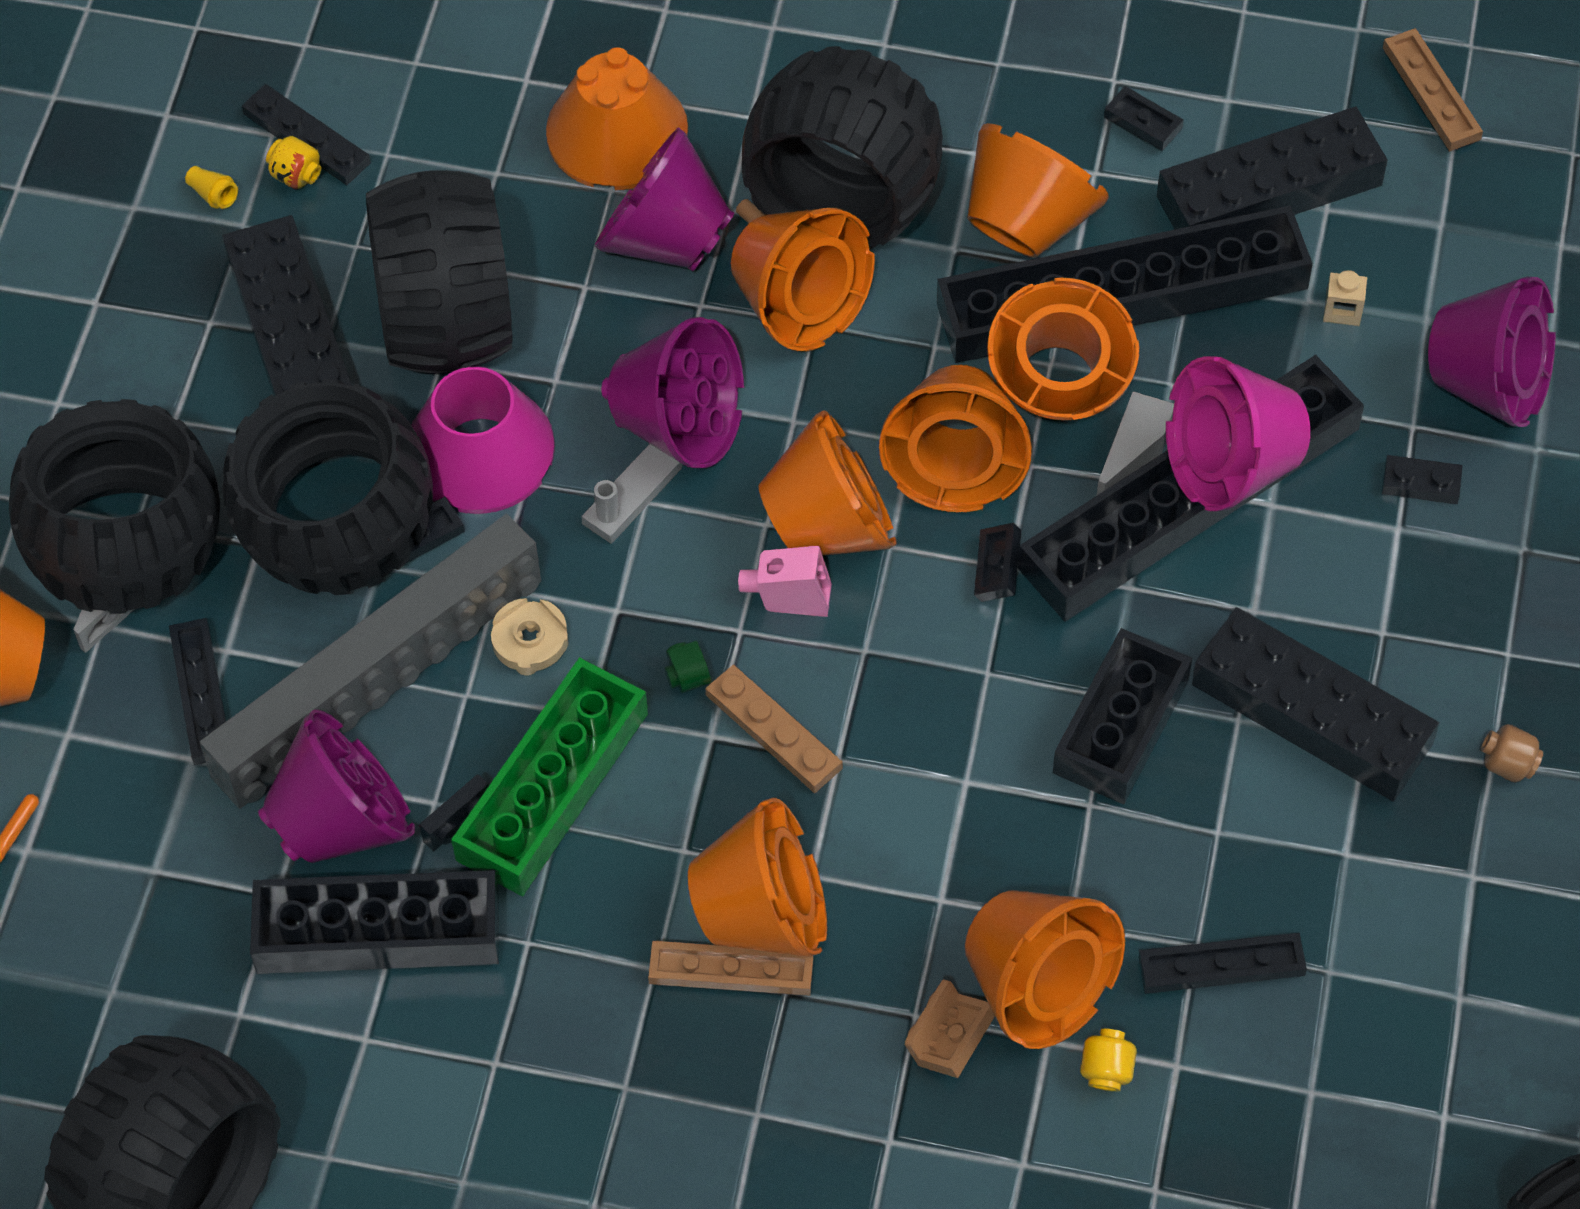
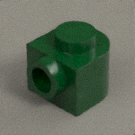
(686, 667)

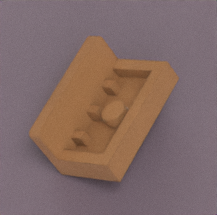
(948, 1030)

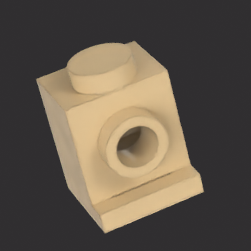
(1345, 288)

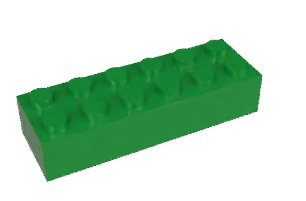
(550, 776)

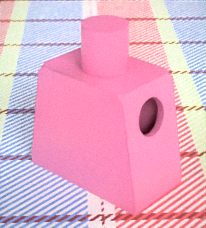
(790, 581)

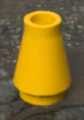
(213, 187)

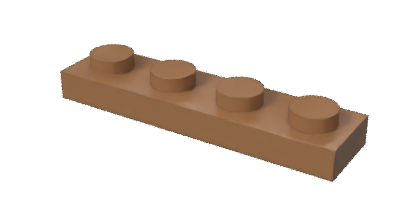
(1432, 89)
(774, 728)
(729, 968)

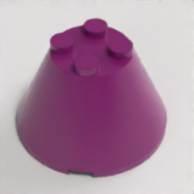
(669, 211)
(680, 392)
(333, 796)

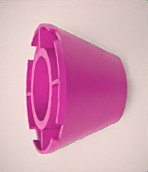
(1232, 432)
(490, 467)

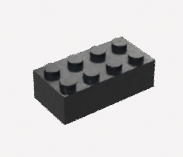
(1122, 716)

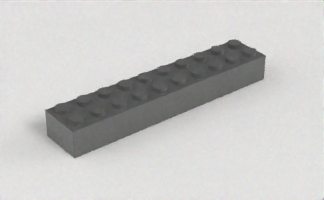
(375, 656)

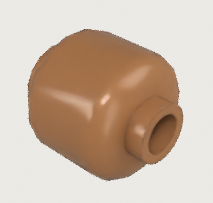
(1511, 753)

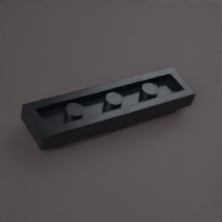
(287, 119)
(197, 682)
(1222, 963)

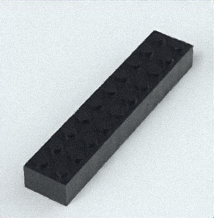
(1148, 274)
(1151, 515)

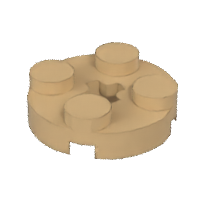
(535, 654)

